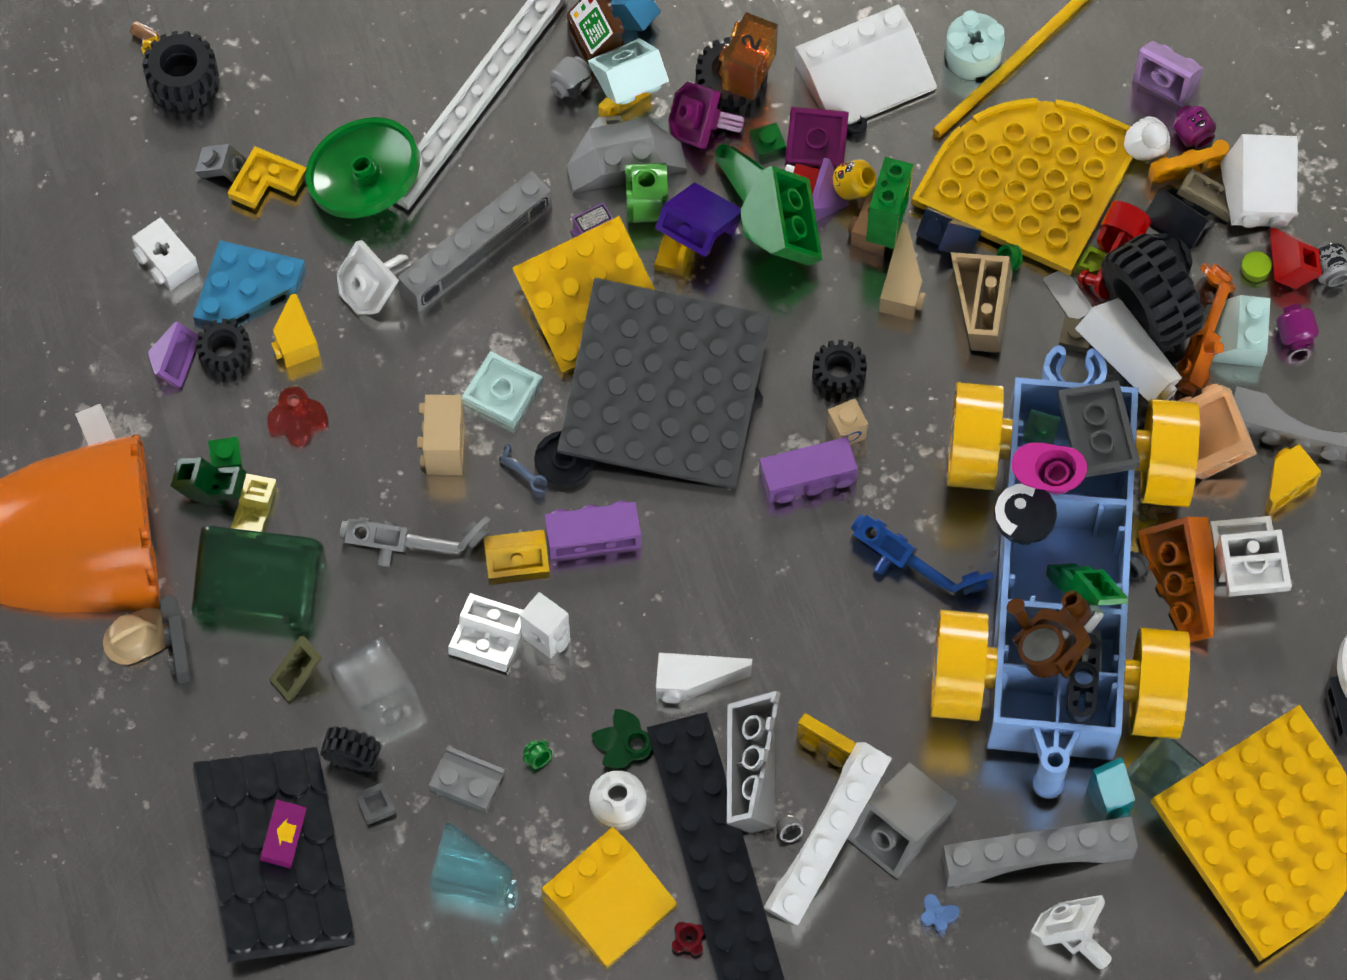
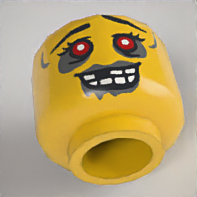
(854, 179)

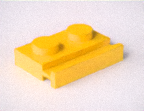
(820, 737)

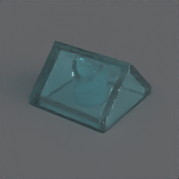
(1162, 766)

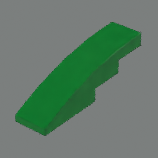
(1092, 584)

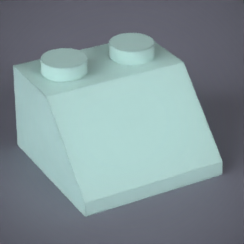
(629, 71)
(1243, 330)

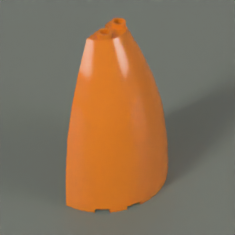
(79, 532)

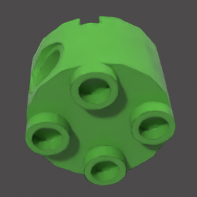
(646, 191)

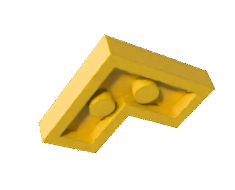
(265, 170)

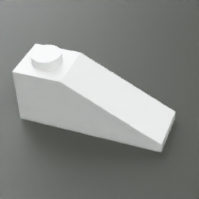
(693, 675)

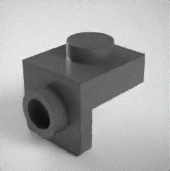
(220, 161)

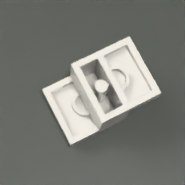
(1250, 556)

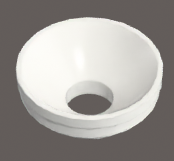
(613, 812)

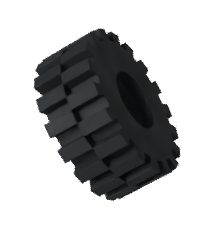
(708, 75)

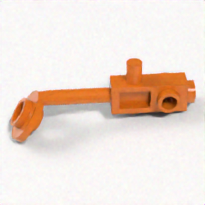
(1205, 344)

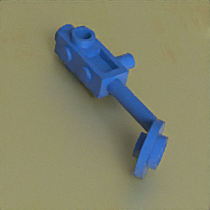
(897, 550)

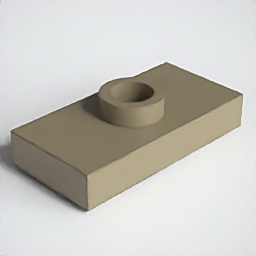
(1205, 193)

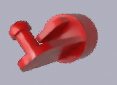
(1119, 226)

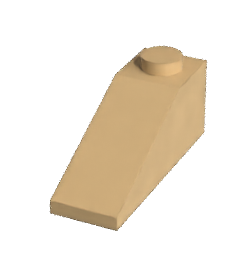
(903, 282)

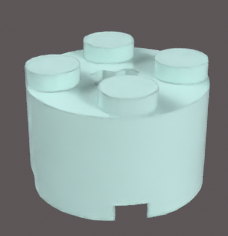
(974, 45)

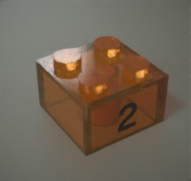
(748, 55)

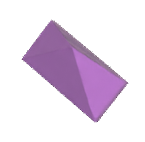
(824, 195)
(173, 354)

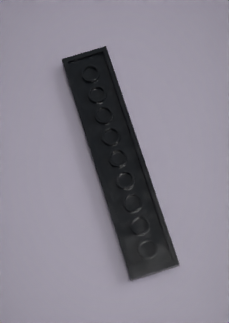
(713, 851)

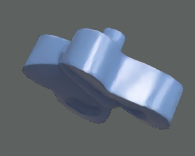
(938, 915)

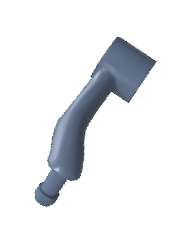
(524, 472)

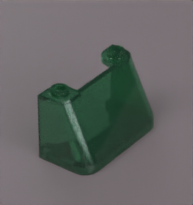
(259, 576)

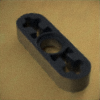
(1075, 689)

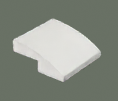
(487, 633)

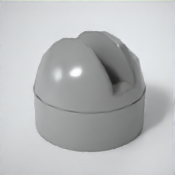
(793, 834)

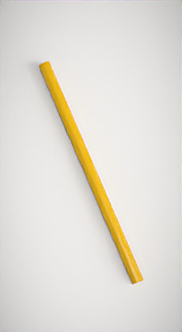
(1010, 64)

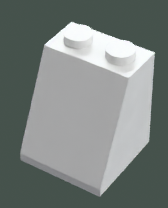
(1261, 180)

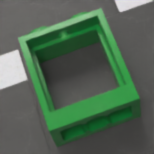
(889, 202)

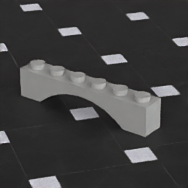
(1273, 426)
(991, 857)

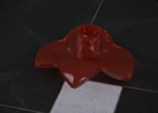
(296, 419)

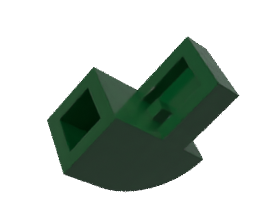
(207, 484)

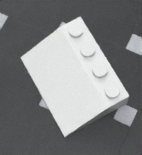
(866, 66)

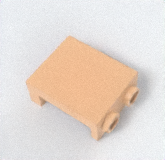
(1222, 431)

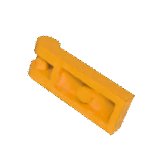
(1175, 168)

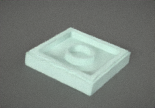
(502, 389)

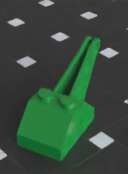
(776, 206)

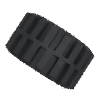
(177, 51)

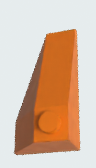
(1183, 565)

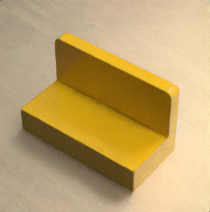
(672, 256)
(516, 554)

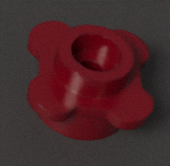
(688, 929)

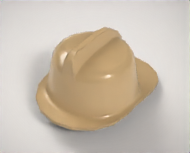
(135, 636)

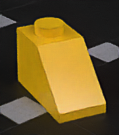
(293, 335)
(1290, 476)

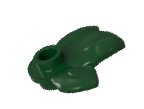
(617, 740)

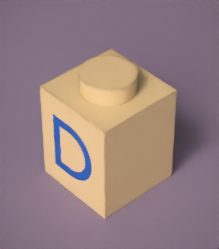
(847, 421)

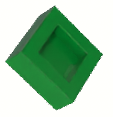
(767, 141)
(225, 452)

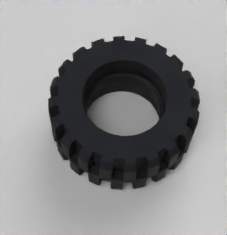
(1154, 289)

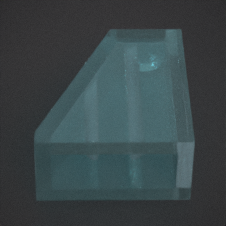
(470, 870)

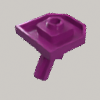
(696, 113)

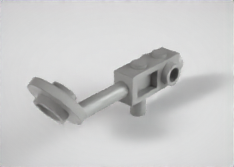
(396, 538)

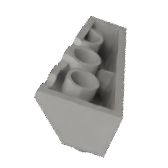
(751, 762)

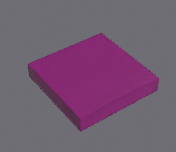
(816, 136)

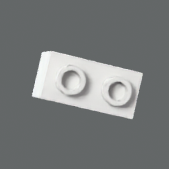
(164, 254)
(545, 625)

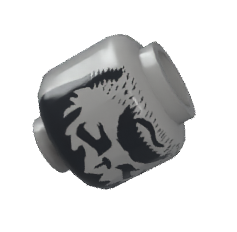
(570, 77)
(1333, 263)

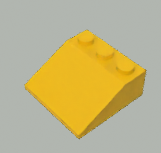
(608, 897)

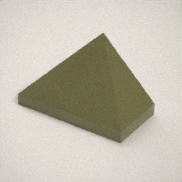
(295, 668)

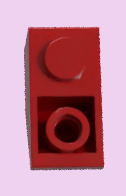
(1293, 259)

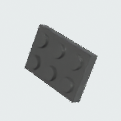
(1099, 427)

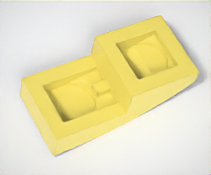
(254, 503)

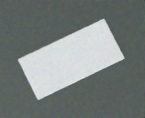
(1068, 294)
(95, 425)

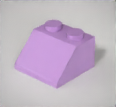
(1167, 72)

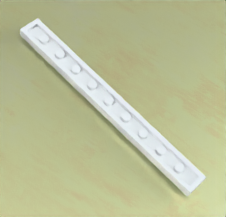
(479, 91)

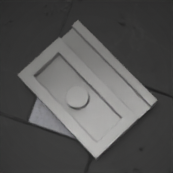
(466, 779)

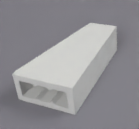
(1129, 349)

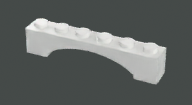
(805, 875)

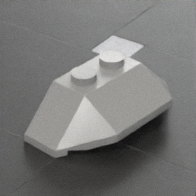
(608, 148)

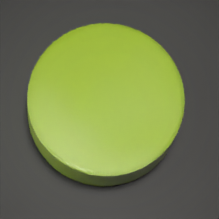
(1256, 266)

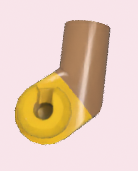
(144, 33)

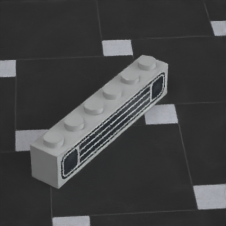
(474, 241)

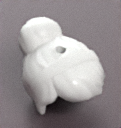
(1147, 140)

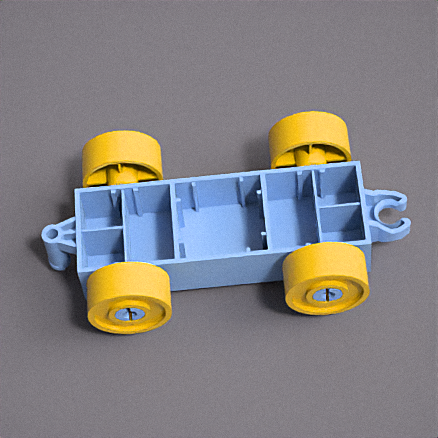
(1090, 531)

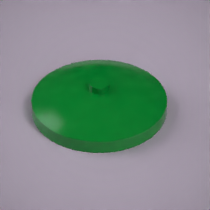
(363, 167)

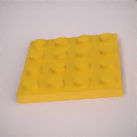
(562, 281)

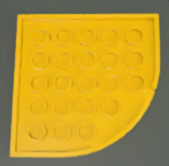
(1030, 176)
(1267, 830)

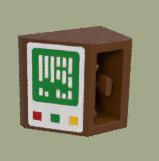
(594, 28)

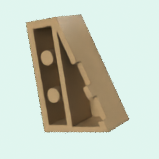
(984, 297)

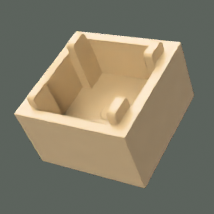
(442, 435)

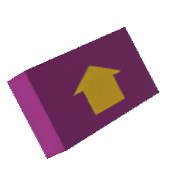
(283, 833)

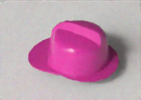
(1049, 467)

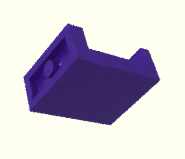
(698, 218)

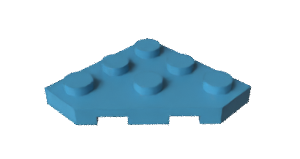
(245, 282)

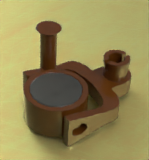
(1042, 644)

